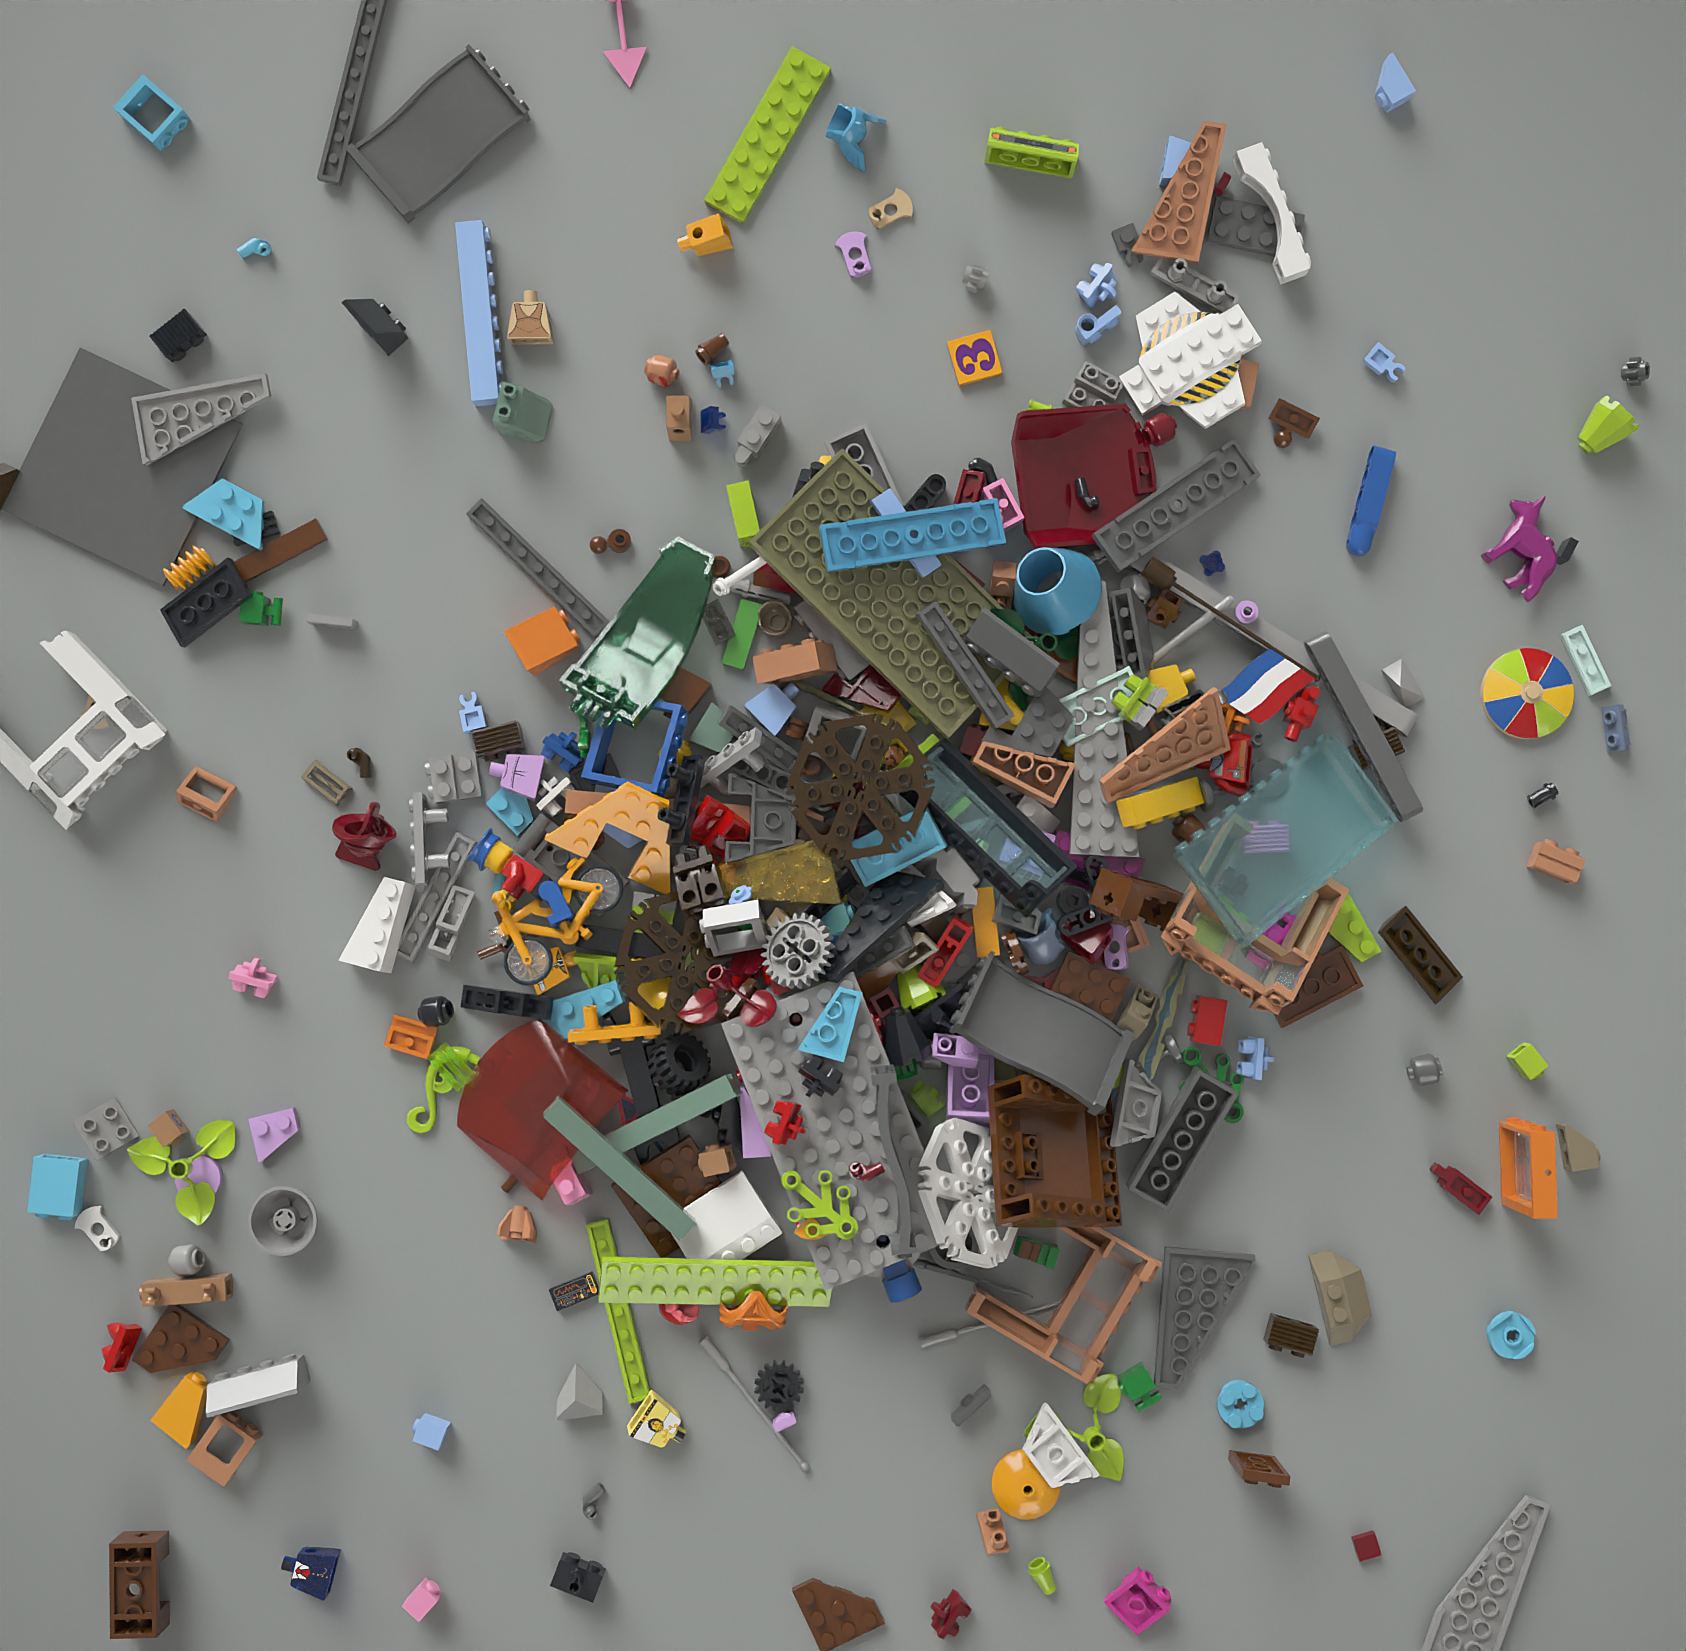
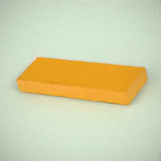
(985, 930)

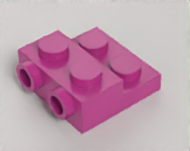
(1139, 1600)

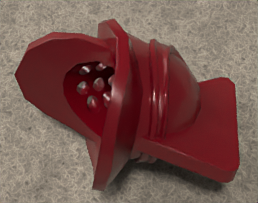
(362, 836)

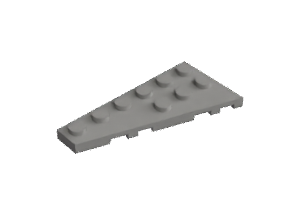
(182, 415)

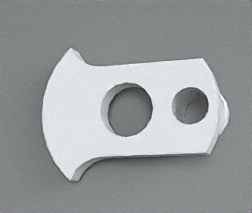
(86, 1221)

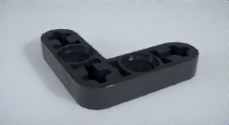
(1071, 915)

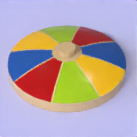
(1527, 693)

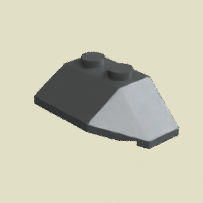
(1130, 632)

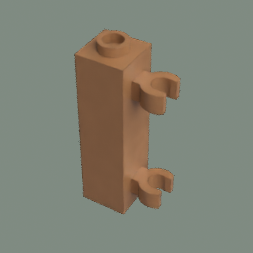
(186, 1290)

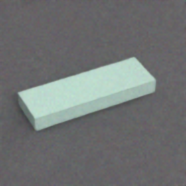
(1585, 660)

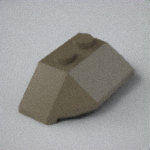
(1340, 1296)

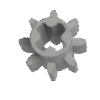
(975, 277)

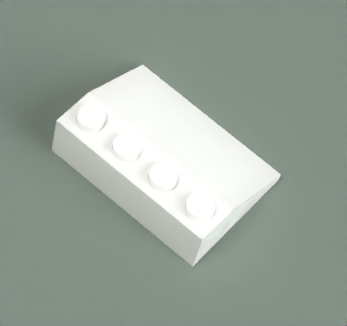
(729, 1222)

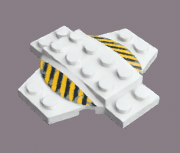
(1190, 360)

